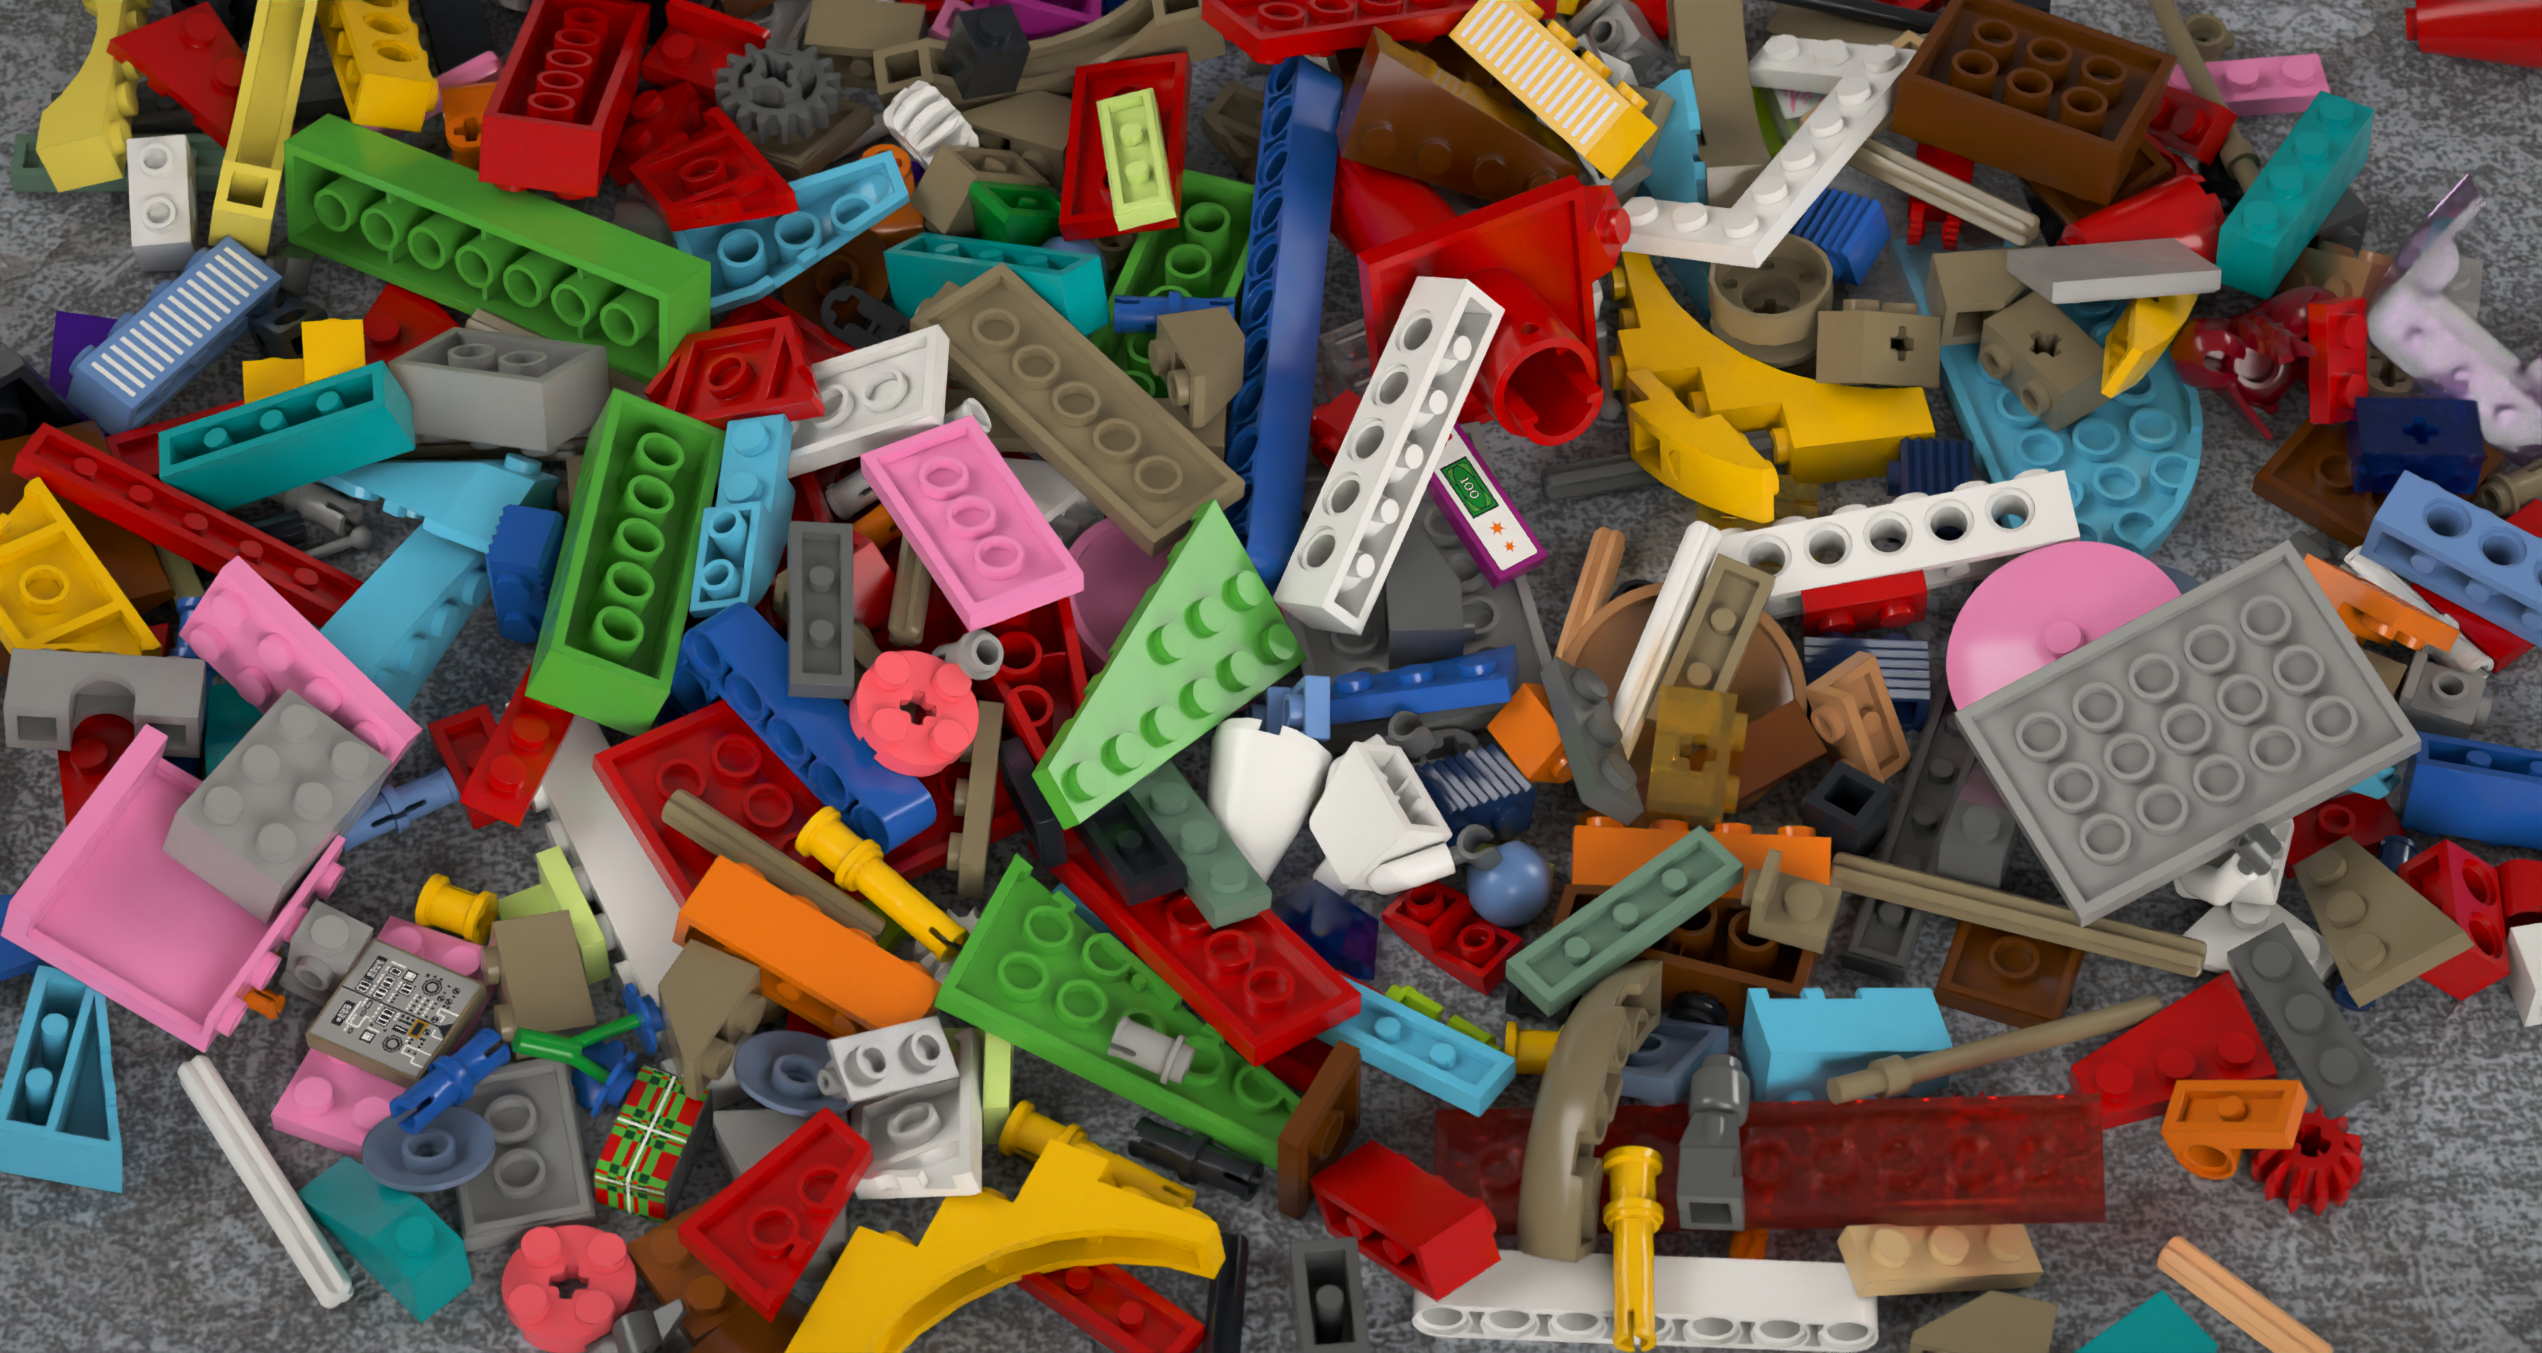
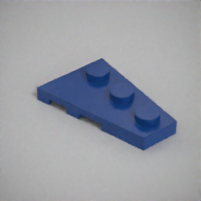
(1426, 687)

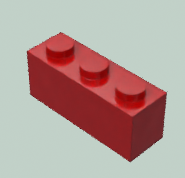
(1407, 1219)

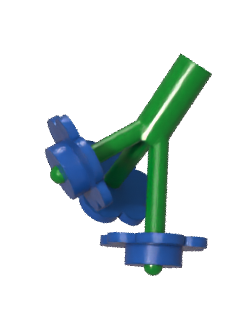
(602, 1070)

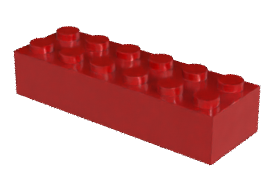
(564, 96)

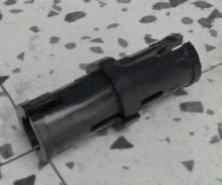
(1196, 1159)

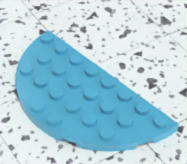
(2123, 462)

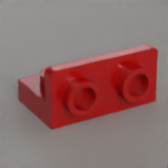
(697, 46)

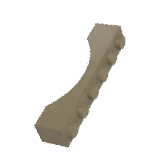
(1126, 33)

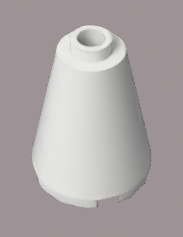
(1264, 787)

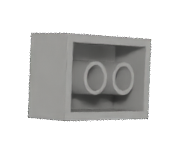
(503, 389)
(276, 805)

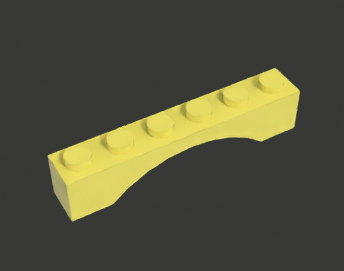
(261, 123)
(89, 124)

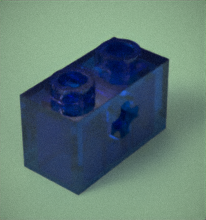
(2424, 436)

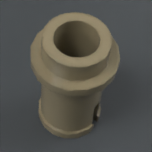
(2509, 492)

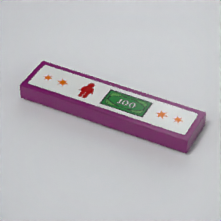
(1482, 513)

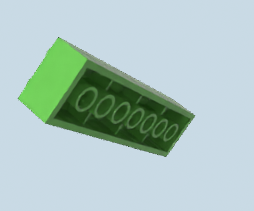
(489, 248)

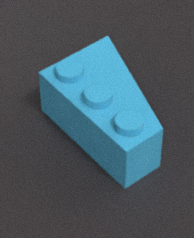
(1803, 1042)
(62, 1089)

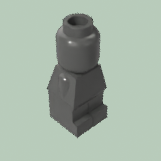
(1710, 1150)

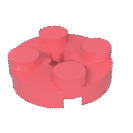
(933, 685)
(563, 1254)

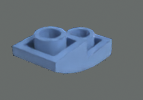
(1300, 708)

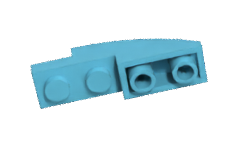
(751, 518)

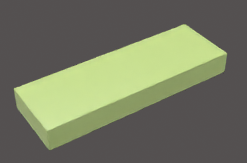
(1136, 159)

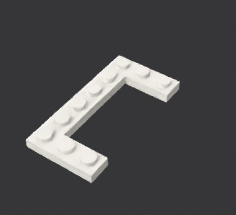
(1860, 93)

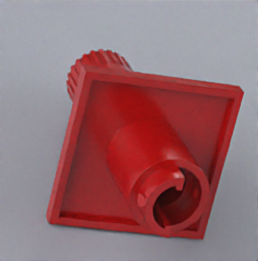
(1519, 252)

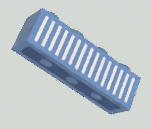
(172, 337)

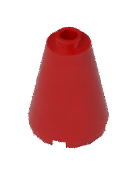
(2479, 30)
(2166, 210)

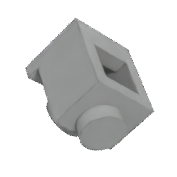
(1620, 32)
(2444, 700)
(323, 952)

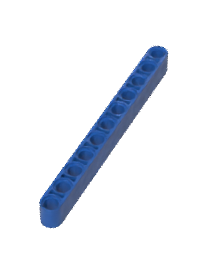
(1283, 310)

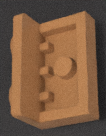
(2338, 271)
(1858, 718)

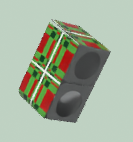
(653, 1146)

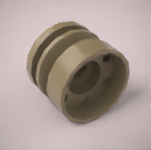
(1774, 307)

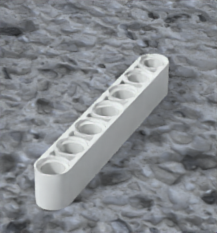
(1694, 1304)

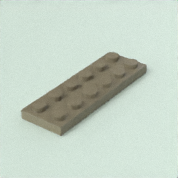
(1079, 409)

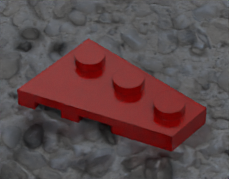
(192, 62)
(2192, 1039)

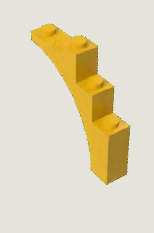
(1815, 427)
(1063, 1218)

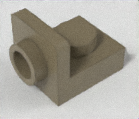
(1789, 906)

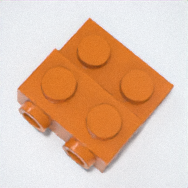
(2377, 613)

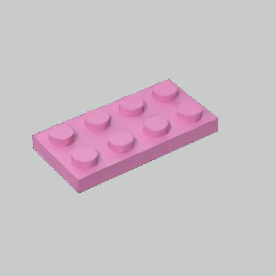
(972, 523)
(271, 647)
(340, 1103)

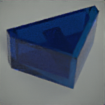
(1332, 928)

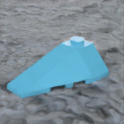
(1681, 176)
(765, 253)
(452, 496)

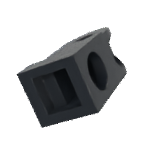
(280, 331)

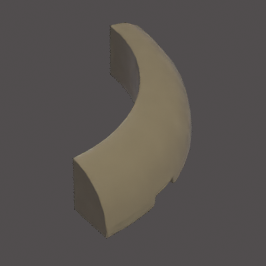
(1712, 44)
(1576, 1106)

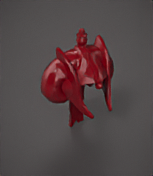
(2250, 354)

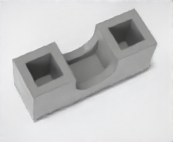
(57, 690)

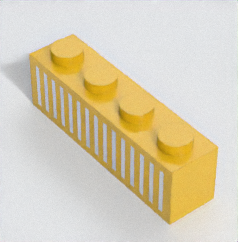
(1556, 83)

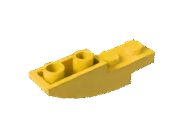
(1697, 455)

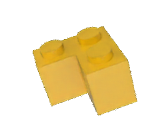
(328, 350)

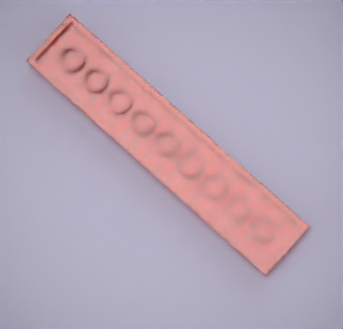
(1835, 1162)

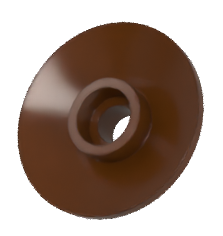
(858, 261)

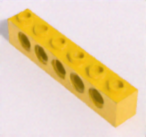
(378, 62)

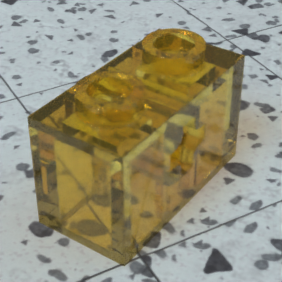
(1687, 719)

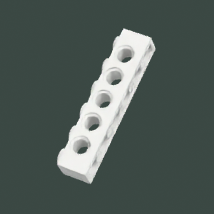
(1388, 455)
(1913, 519)

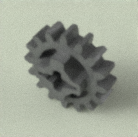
(778, 90)

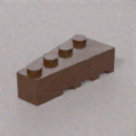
(1444, 130)
(1715, 955)

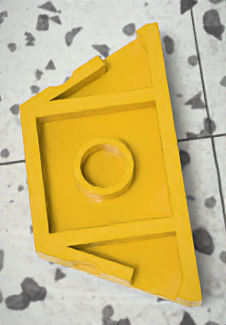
(58, 589)

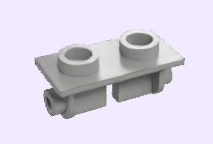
(887, 1061)

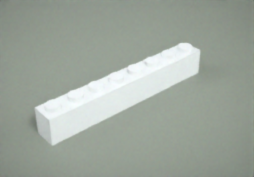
(617, 879)

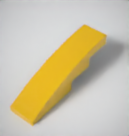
(2141, 339)

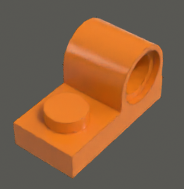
(2217, 1119)

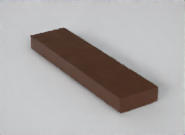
(1773, 751)

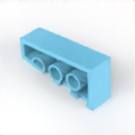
(410, 613)

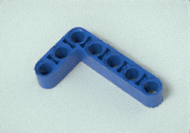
(746, 664)

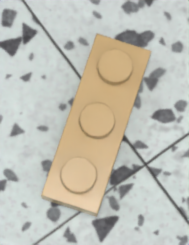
(1938, 1258)

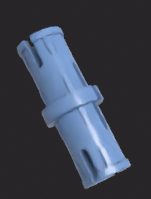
(401, 805)

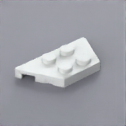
(928, 1135)

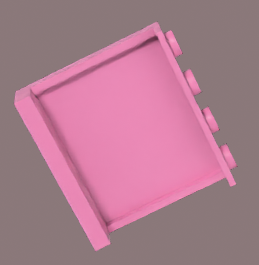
(140, 921)

